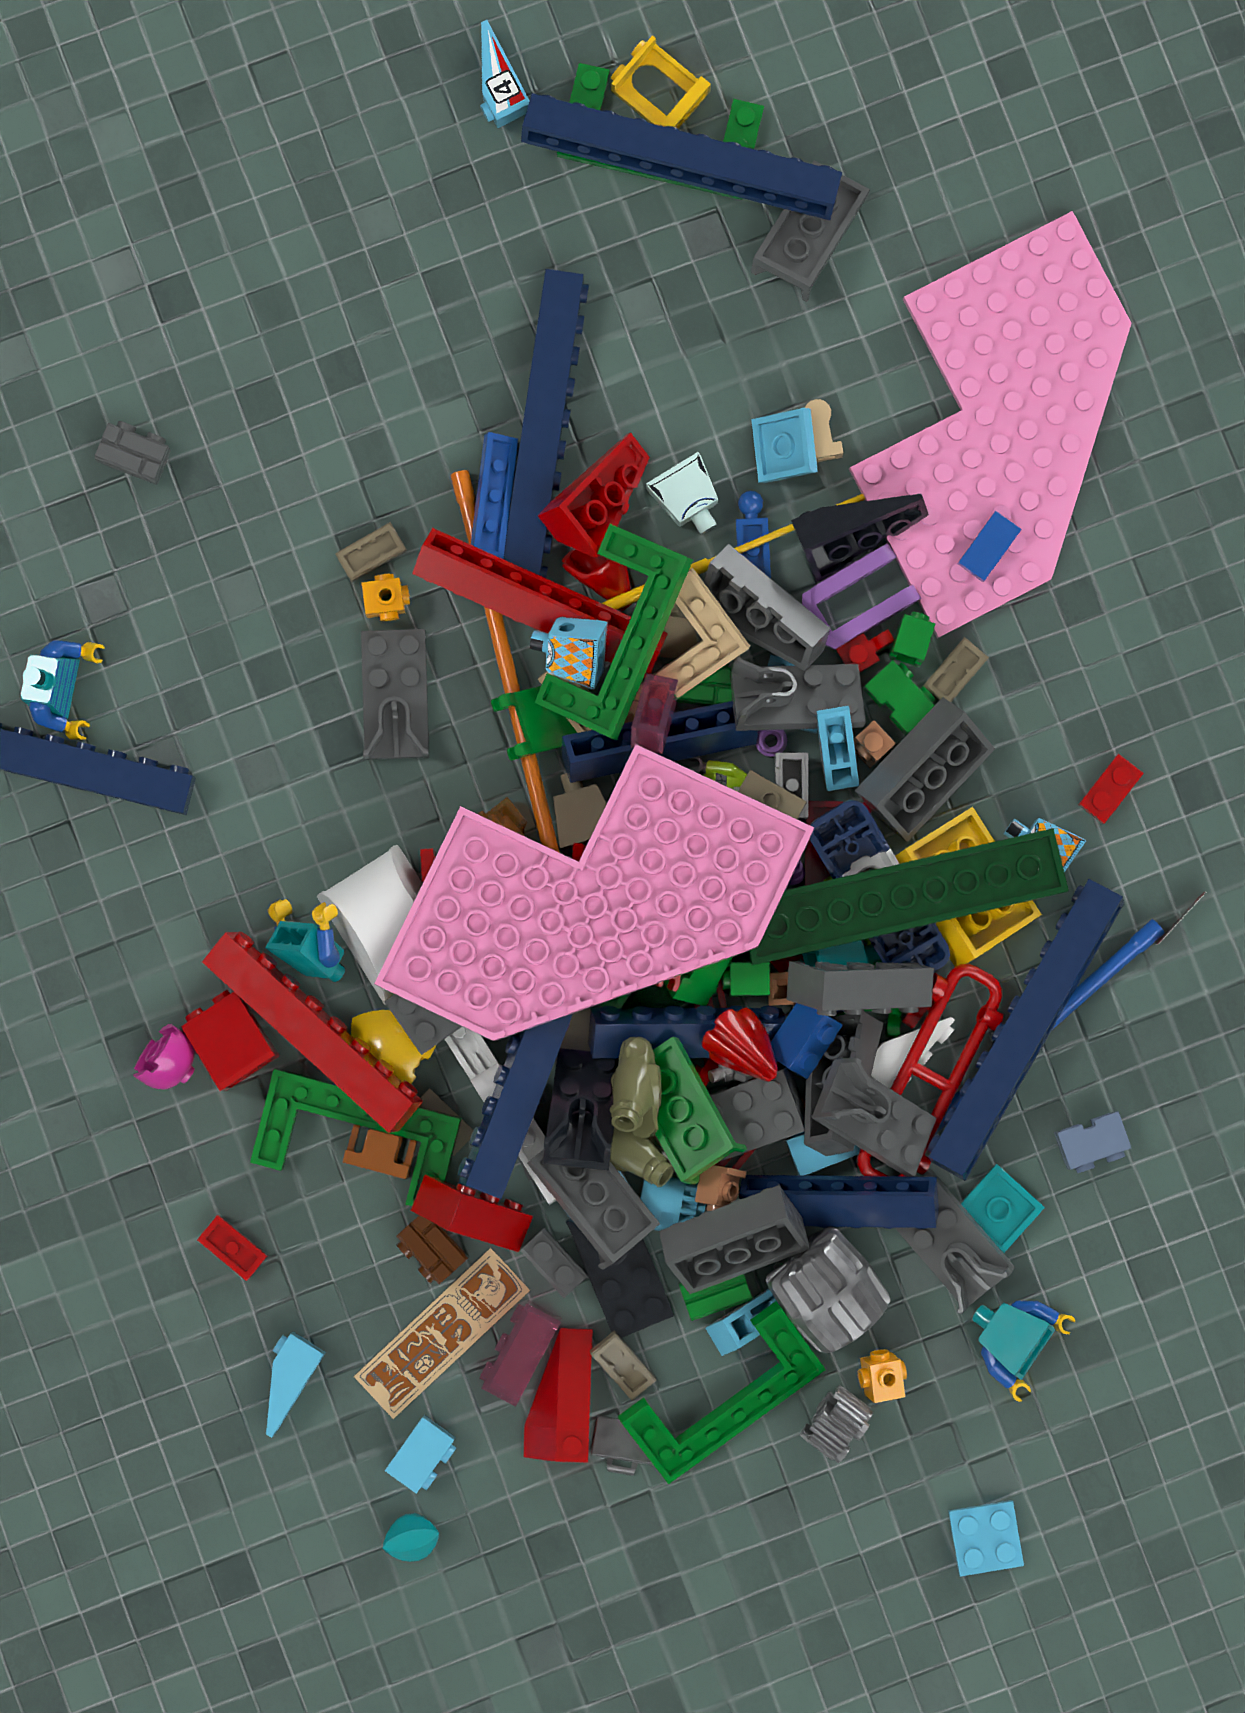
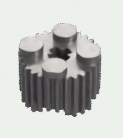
(836, 1423)

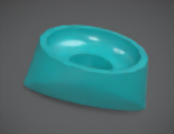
(411, 1538)

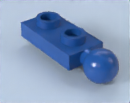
(751, 528)

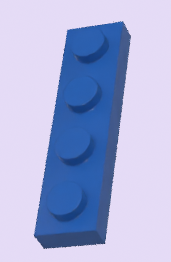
(494, 493)

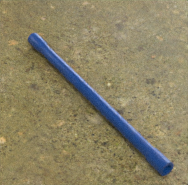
(1138, 943)

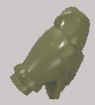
(636, 1089)
(641, 1157)

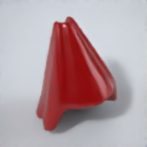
(598, 574)
(741, 1044)

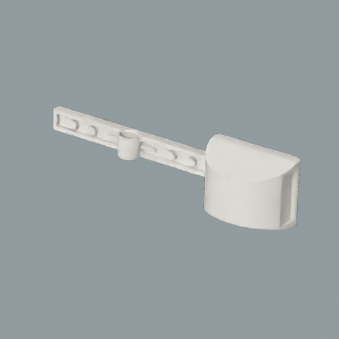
(369, 918)

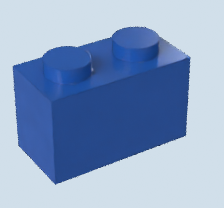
(804, 1039)

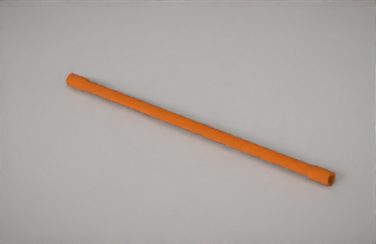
(466, 499)

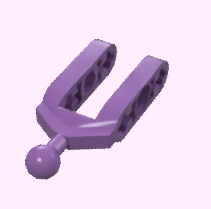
(845, 579)

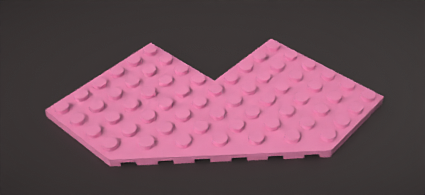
(1031, 361)
(662, 889)

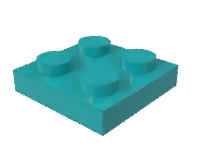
(1001, 1207)

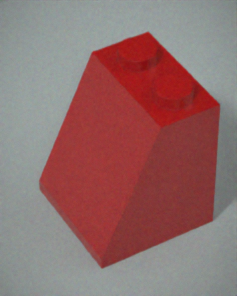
(229, 1040)

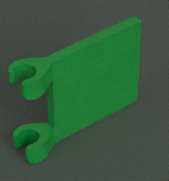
(540, 726)

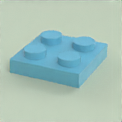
(784, 445)
(986, 1538)

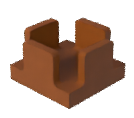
(380, 1153)

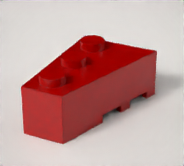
(472, 1214)

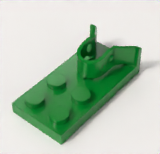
(688, 1119)

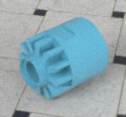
(671, 1202)

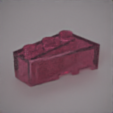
(520, 1352)

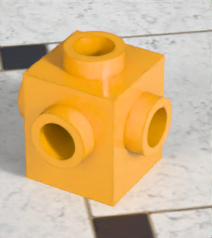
(375, 590)
(882, 1376)

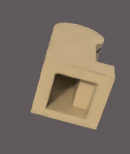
(824, 447)

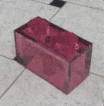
(654, 713)

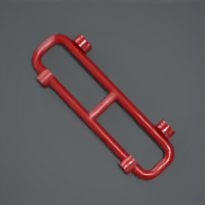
(986, 1018)

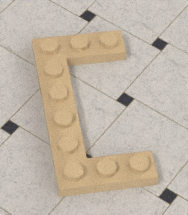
(719, 645)

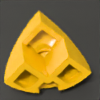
(389, 1042)

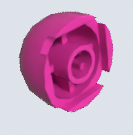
(167, 1060)

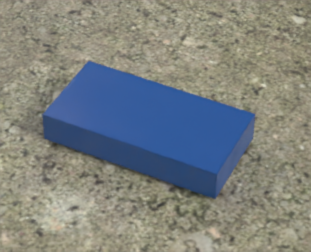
(989, 546)

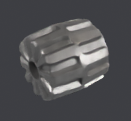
(829, 1291)

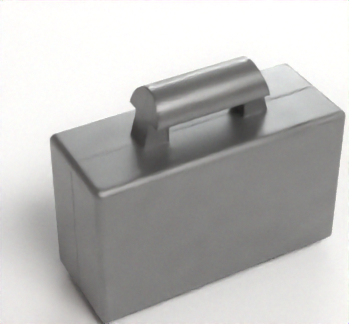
(615, 1442)

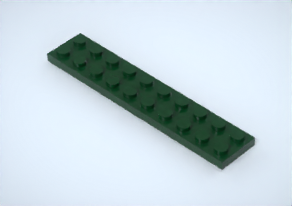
(913, 895)

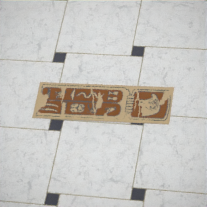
(441, 1333)

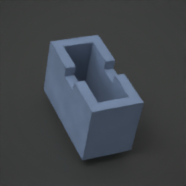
(1101, 1140)

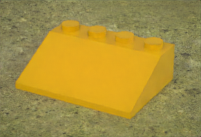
(977, 932)

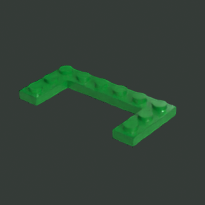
(590, 90)
(610, 708)
(294, 1091)
(677, 1455)

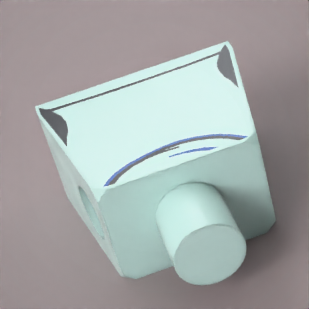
(686, 493)

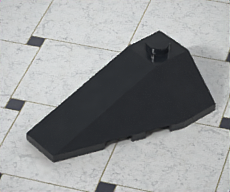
(841, 532)

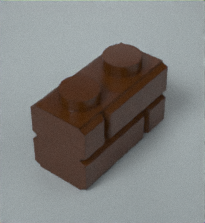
(432, 1248)

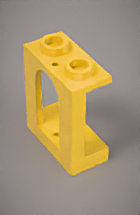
(651, 54)

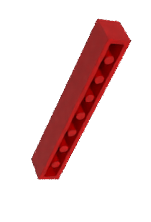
(514, 590)
(313, 1031)

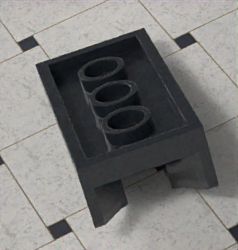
(580, 1112)
(626, 1289)

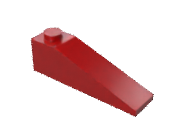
(596, 497)
(561, 1408)

